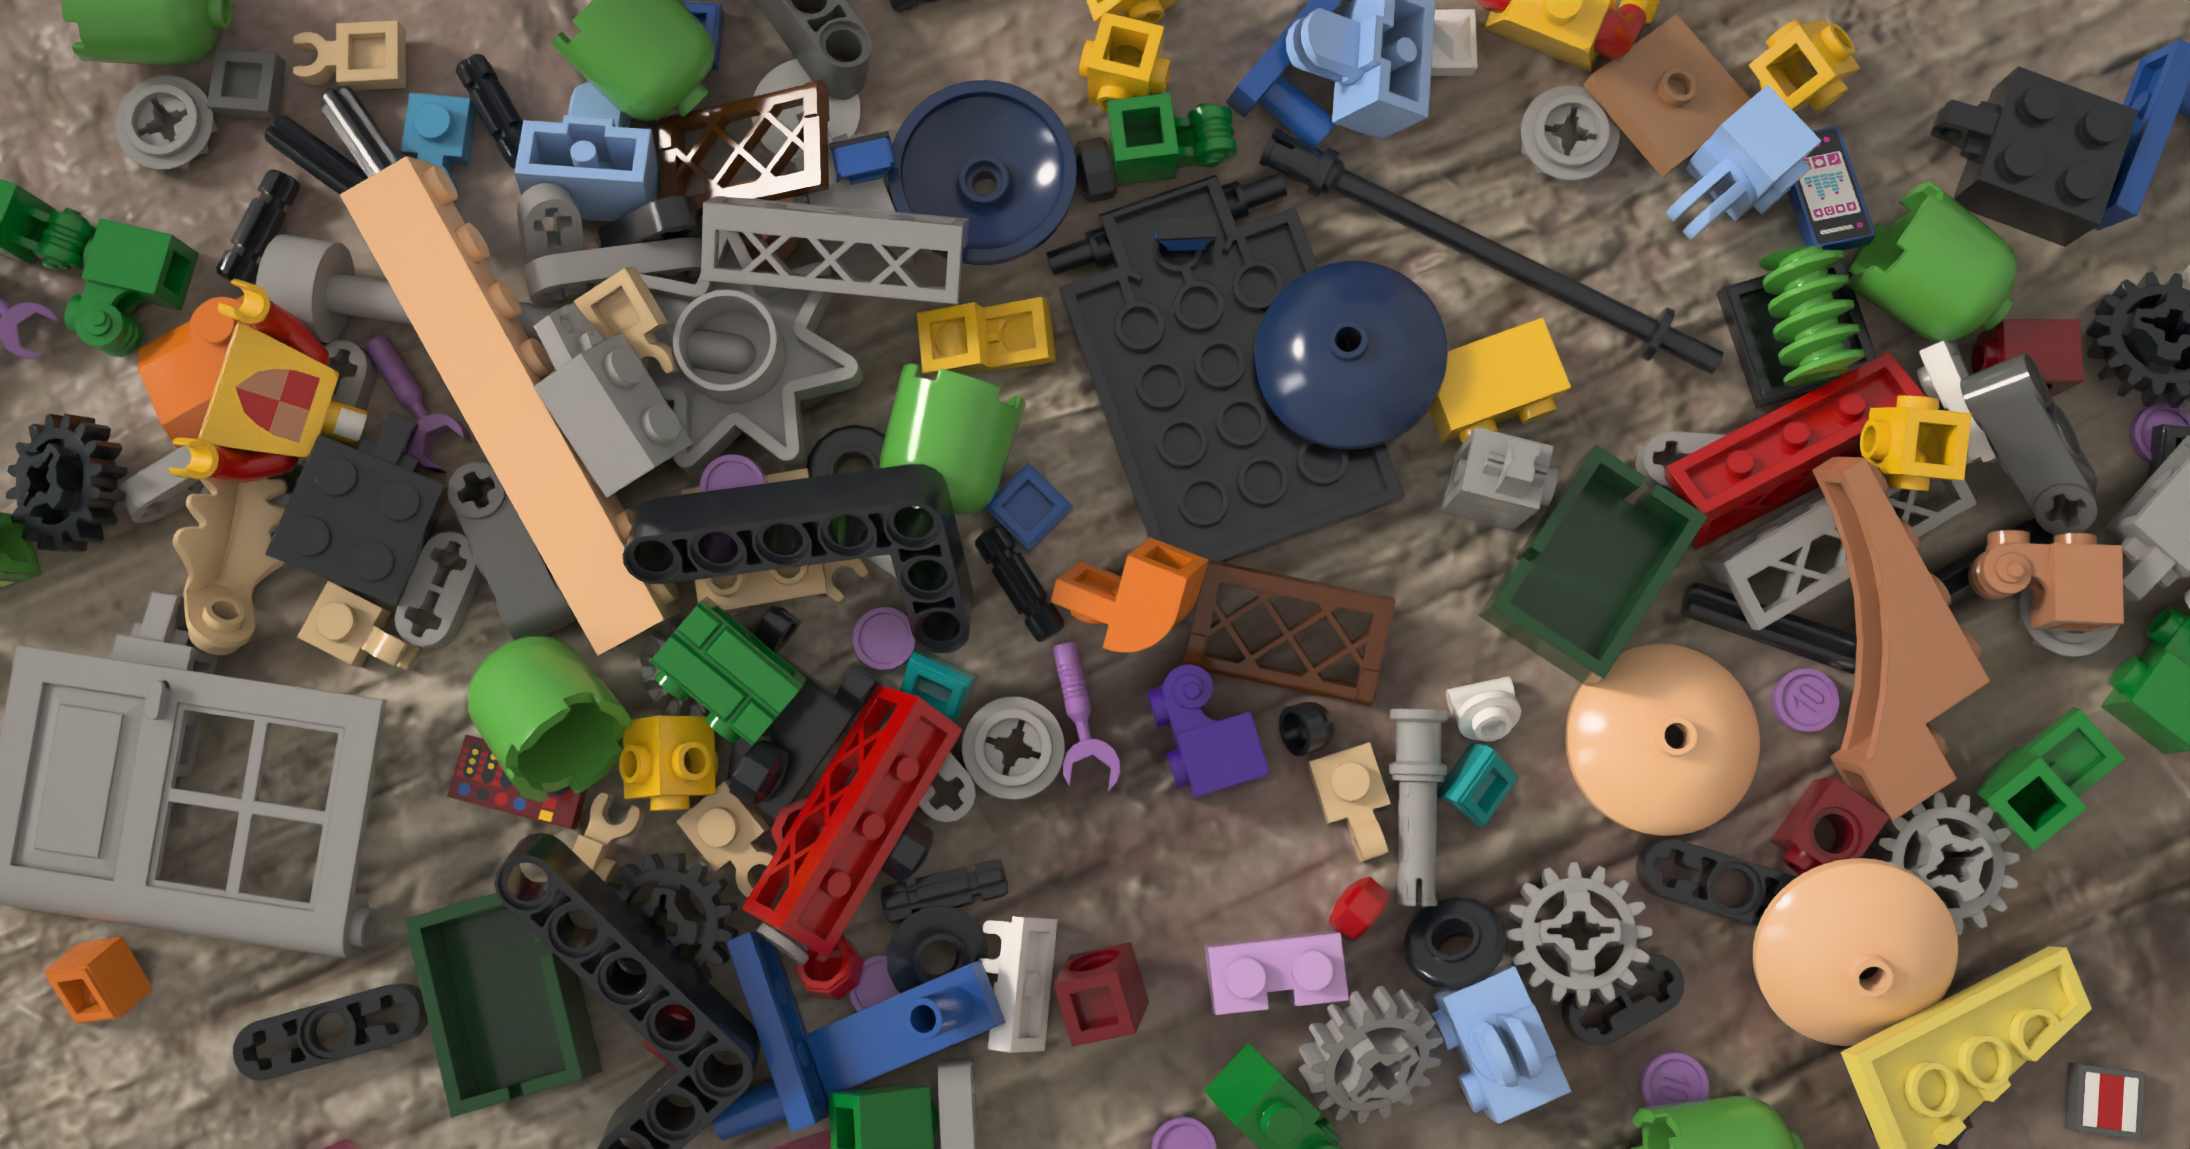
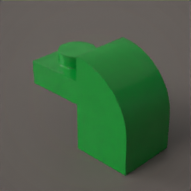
(2040, 784)

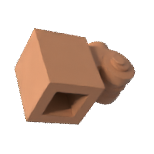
(2070, 581)

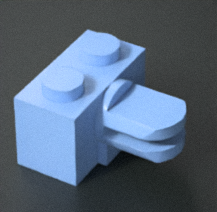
(1375, 57)
(592, 156)
(1747, 162)
(1500, 1045)

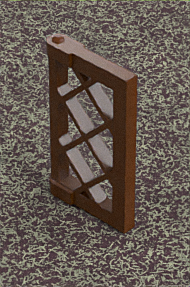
(809, 135)
(1328, 598)

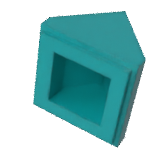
(938, 683)
(1477, 784)

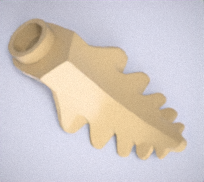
(227, 559)

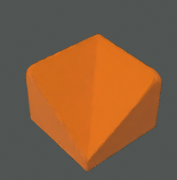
(98, 980)

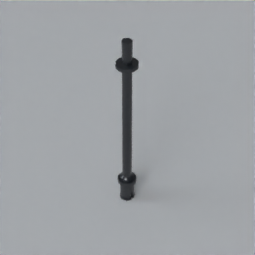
(1327, 174)

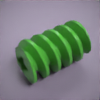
(1809, 314)

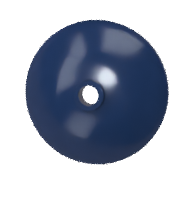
(991, 134)
(1358, 394)

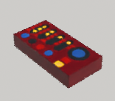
(483, 782)

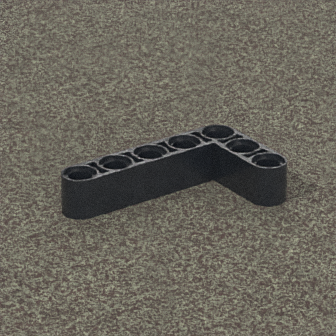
(748, 533)
(636, 998)

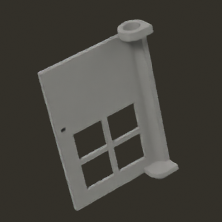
(93, 788)

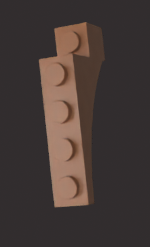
(1908, 647)

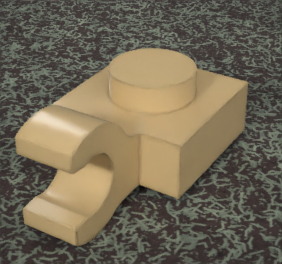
(353, 629)
(1350, 789)
(598, 843)

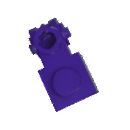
(1208, 751)

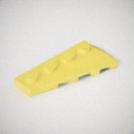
(1956, 1054)

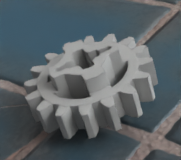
(1972, 874)
(1607, 932)
(1370, 1054)

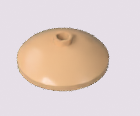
(1621, 747)
(1837, 925)

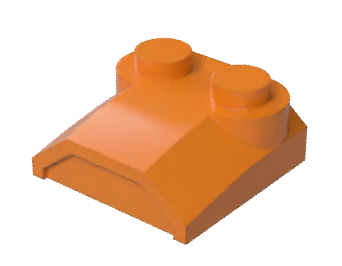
(185, 365)

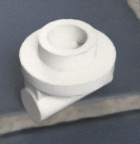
(1485, 708)

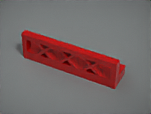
(1775, 455)
(858, 820)

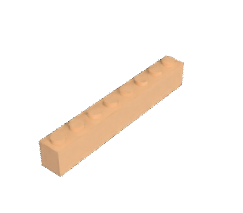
(491, 371)

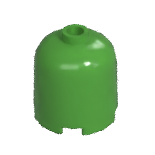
(147, 29)
(641, 55)
(1936, 268)
(956, 430)
(546, 716)
(1715, 1124)

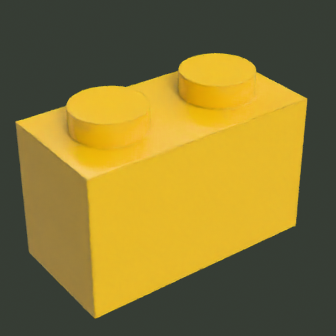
(1498, 381)

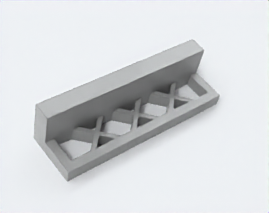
(834, 224)
(1793, 533)

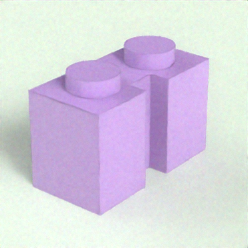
(1303, 964)

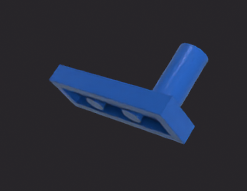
(2158, 93)
(1281, 96)
(905, 1028)
(796, 1085)

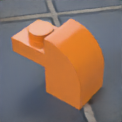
(1143, 604)

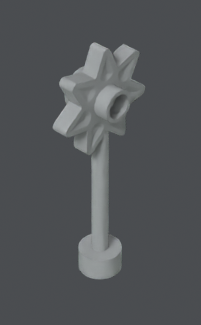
(739, 346)

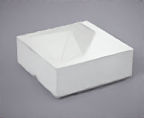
(1454, 43)

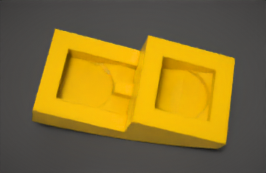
(986, 338)

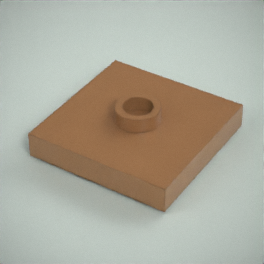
(1667, 94)

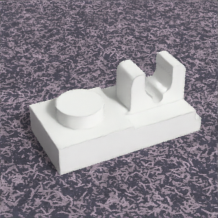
(1941, 380)
(1022, 982)

